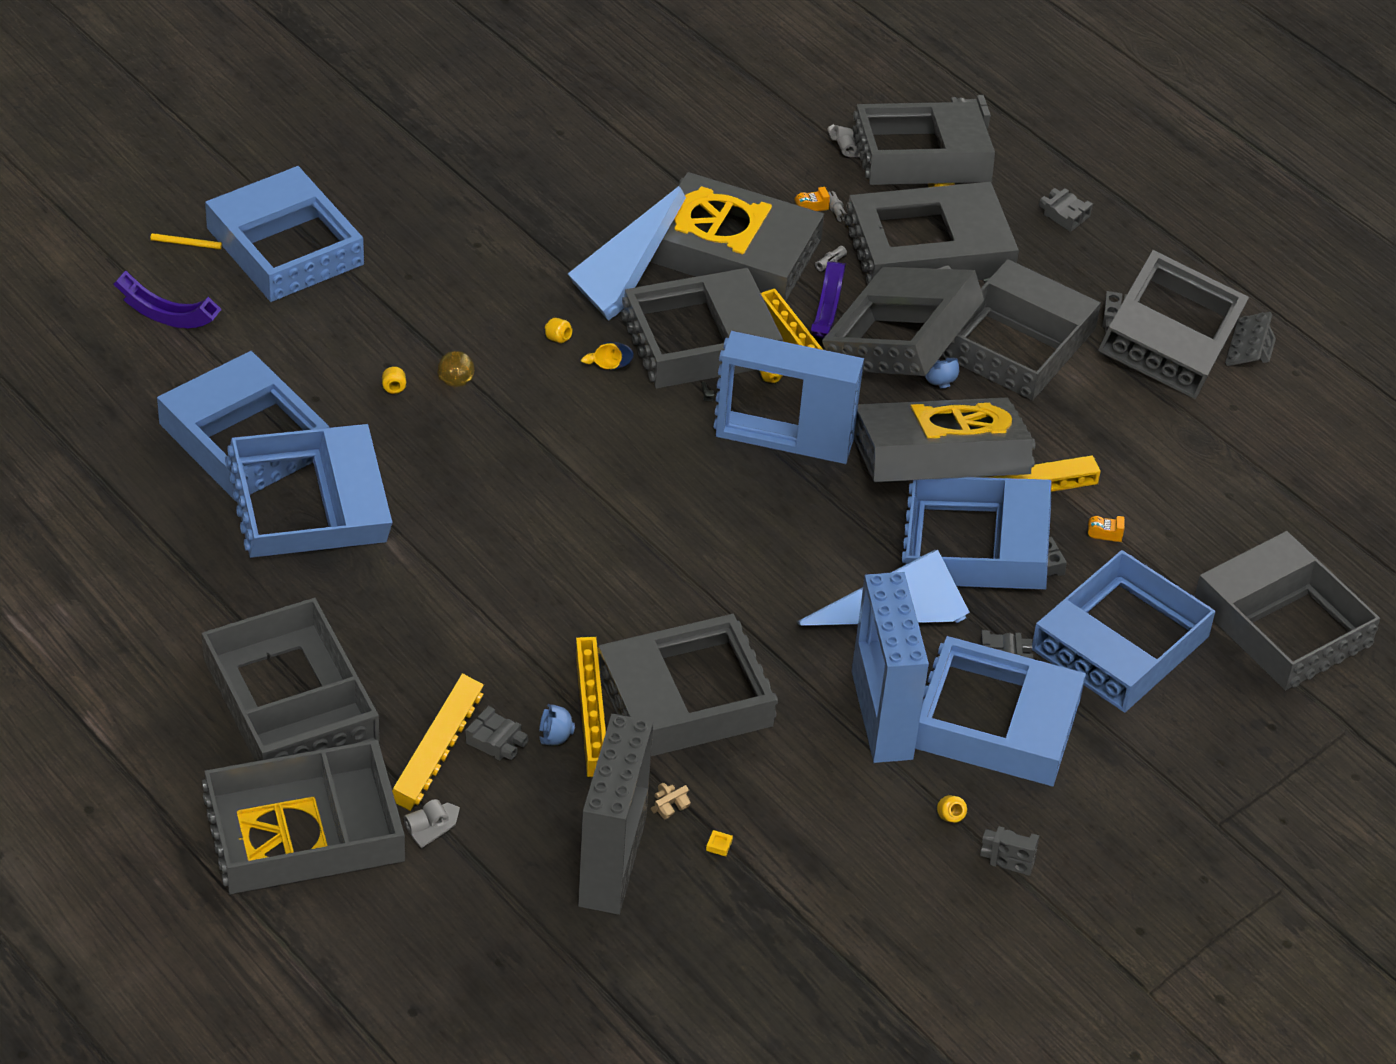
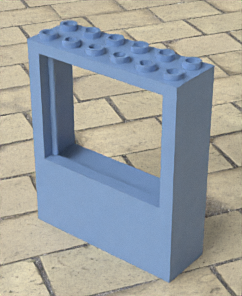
(270, 208)
(827, 397)
(223, 399)
(347, 482)
(1020, 529)
(1112, 663)
(889, 667)
(1038, 723)

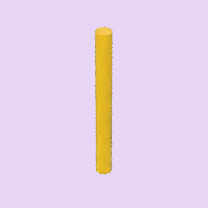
(186, 241)

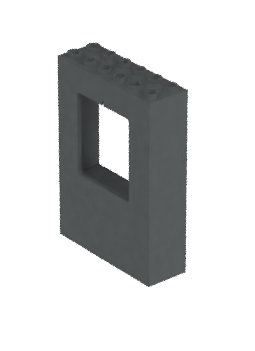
(970, 213)
(307, 722)

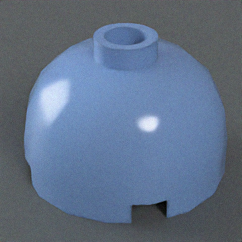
(943, 372)
(556, 725)

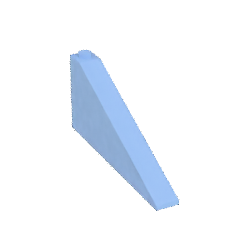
(625, 257)
(930, 588)

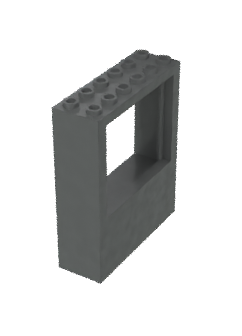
(963, 141)
(900, 294)
(732, 303)
(1034, 308)
(1162, 345)
(1270, 579)
(644, 688)
(615, 813)

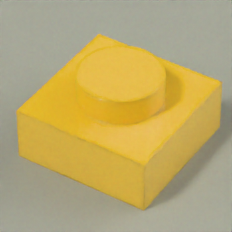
(719, 843)

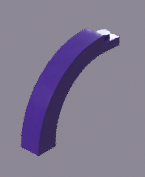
(829, 299)
(163, 310)

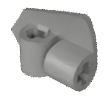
(845, 140)
(431, 821)

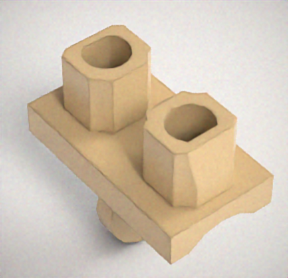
(678, 797)

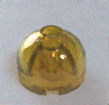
(456, 368)

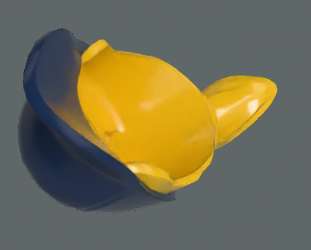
(610, 356)

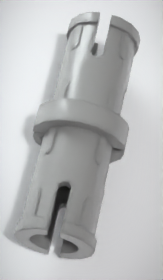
(837, 206)
(837, 253)

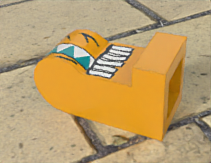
(815, 200)
(1106, 528)

